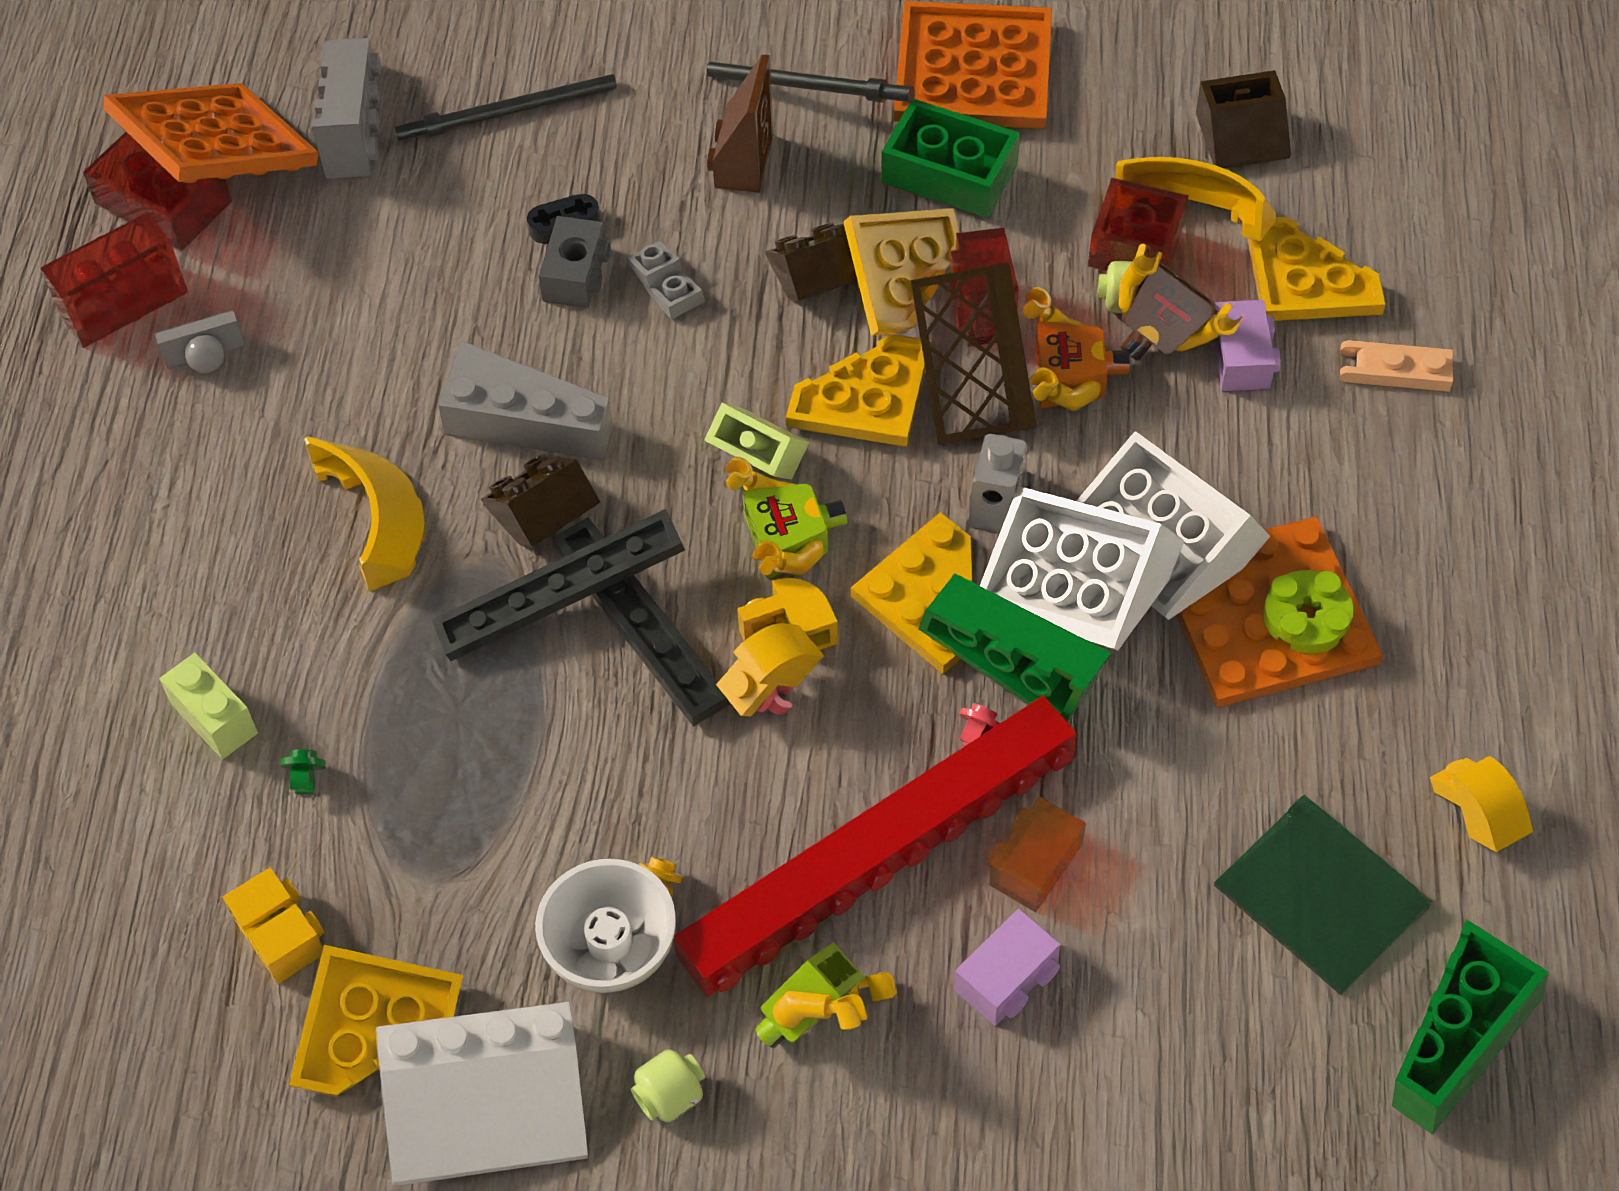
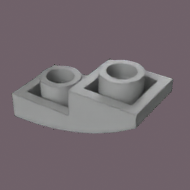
(664, 279)

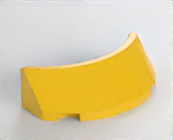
(1206, 185)
(395, 508)

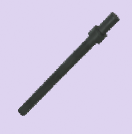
(874, 89)
(434, 124)

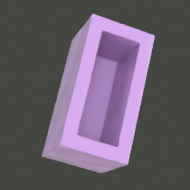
(1247, 356)
(1007, 968)

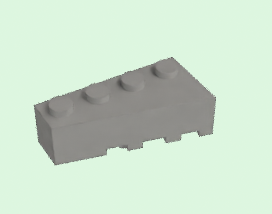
(347, 108)
(522, 406)

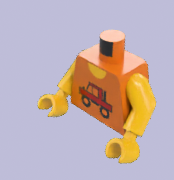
(1069, 357)

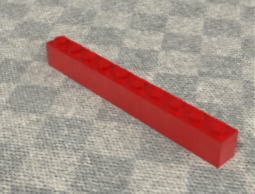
(874, 847)

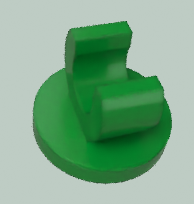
(302, 767)

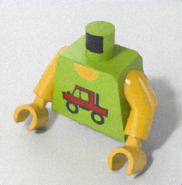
(783, 520)
(817, 993)

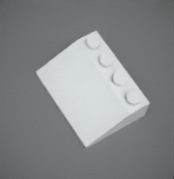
(1159, 489)
(1081, 565)
(481, 1093)

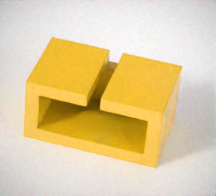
(275, 925)

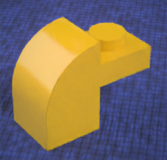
(792, 603)
(766, 659)
(1488, 800)

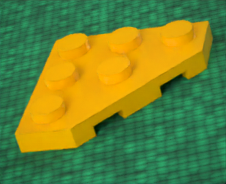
(890, 253)
(1310, 277)
(864, 394)
(911, 579)
(346, 1005)

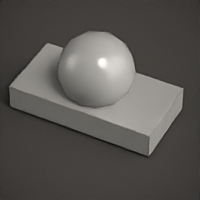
(201, 342)

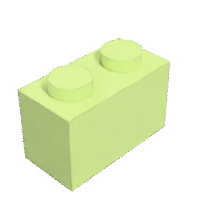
(756, 441)
(208, 705)

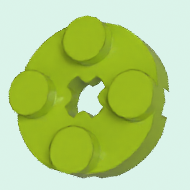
(1310, 588)

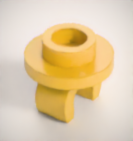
(664, 871)

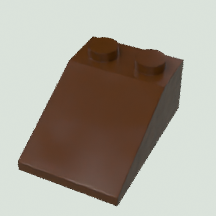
(745, 133)

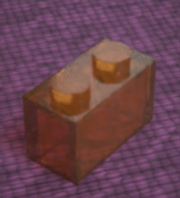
(1036, 853)

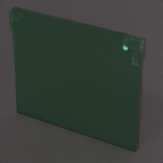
(1323, 894)

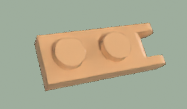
(1398, 365)

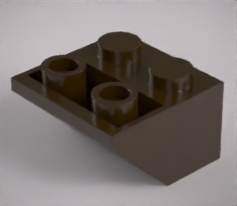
(1244, 119)
(814, 262)
(541, 498)

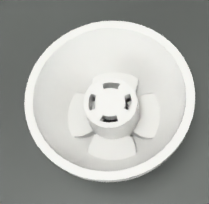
(598, 906)

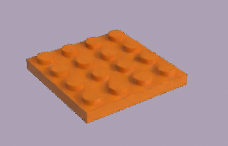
(977, 60)
(210, 131)
(1229, 629)

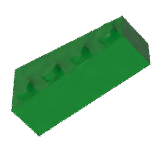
(1014, 645)
(1468, 1021)

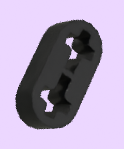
(563, 207)

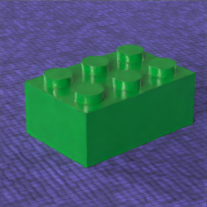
(950, 157)

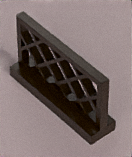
(1009, 347)

